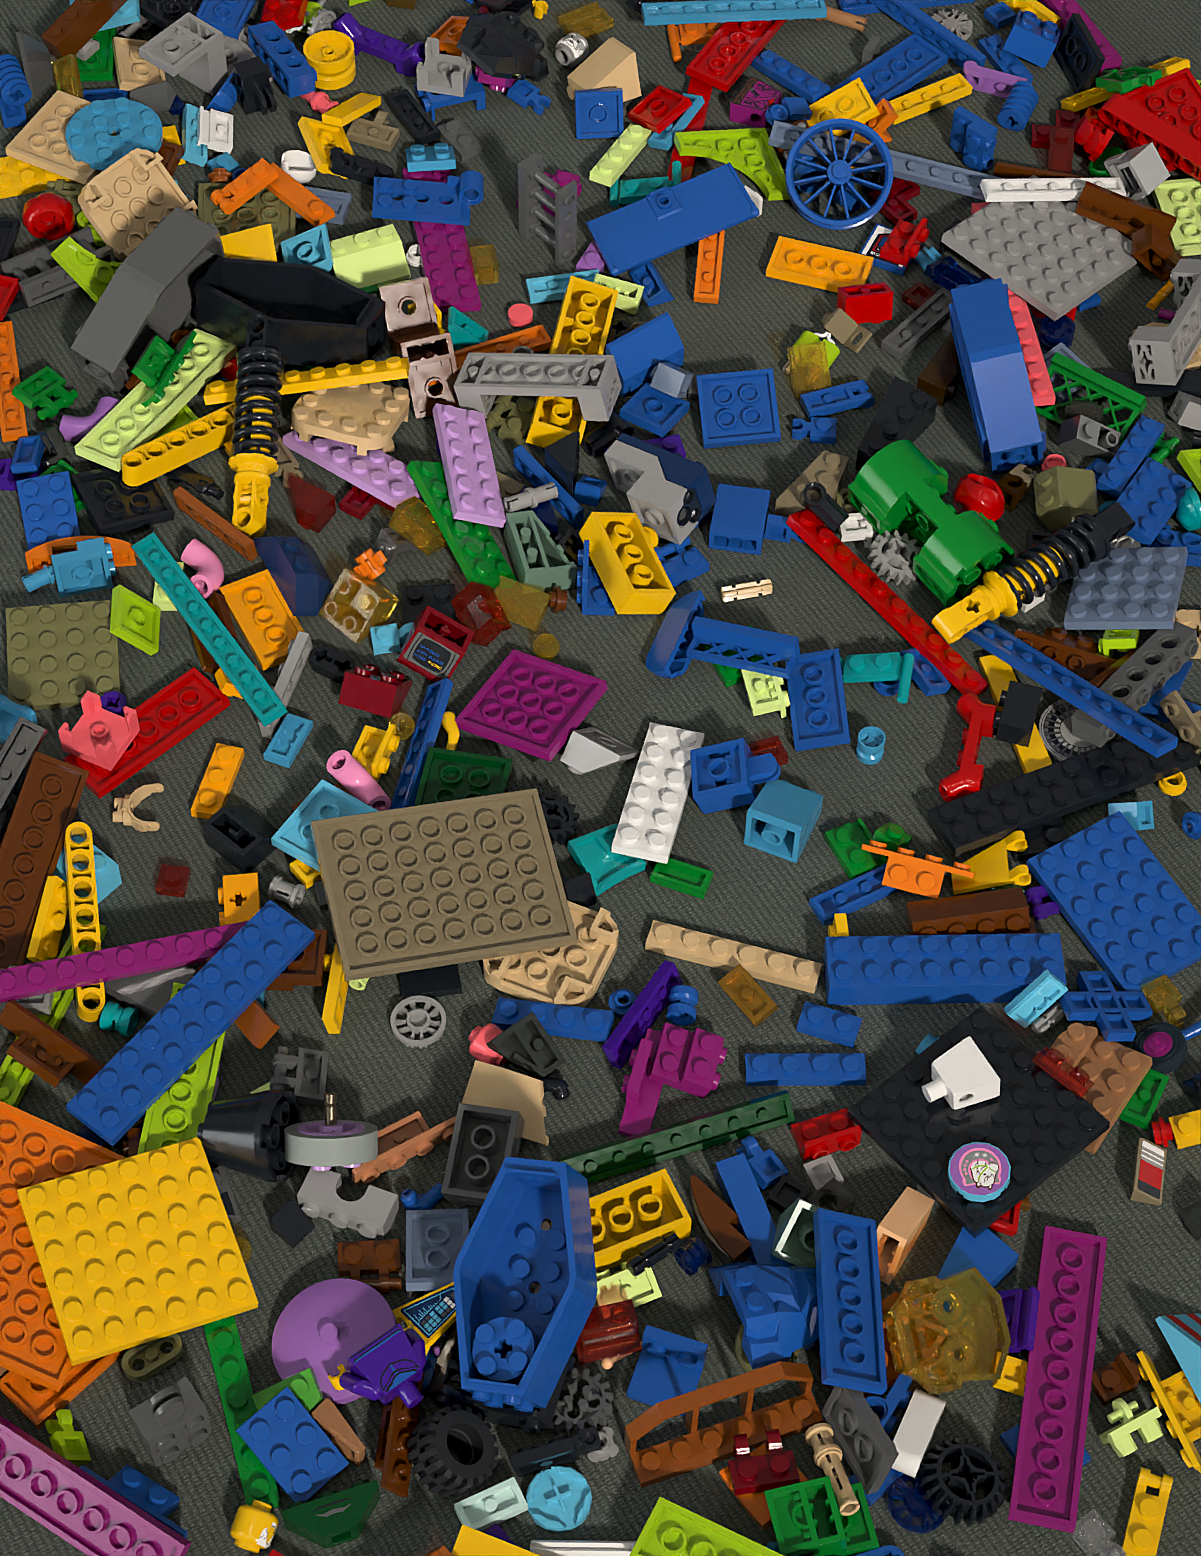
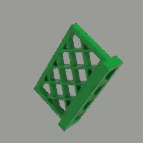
(1100, 386)

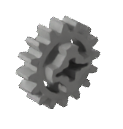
(895, 558)

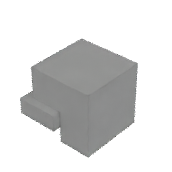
(1139, 170)

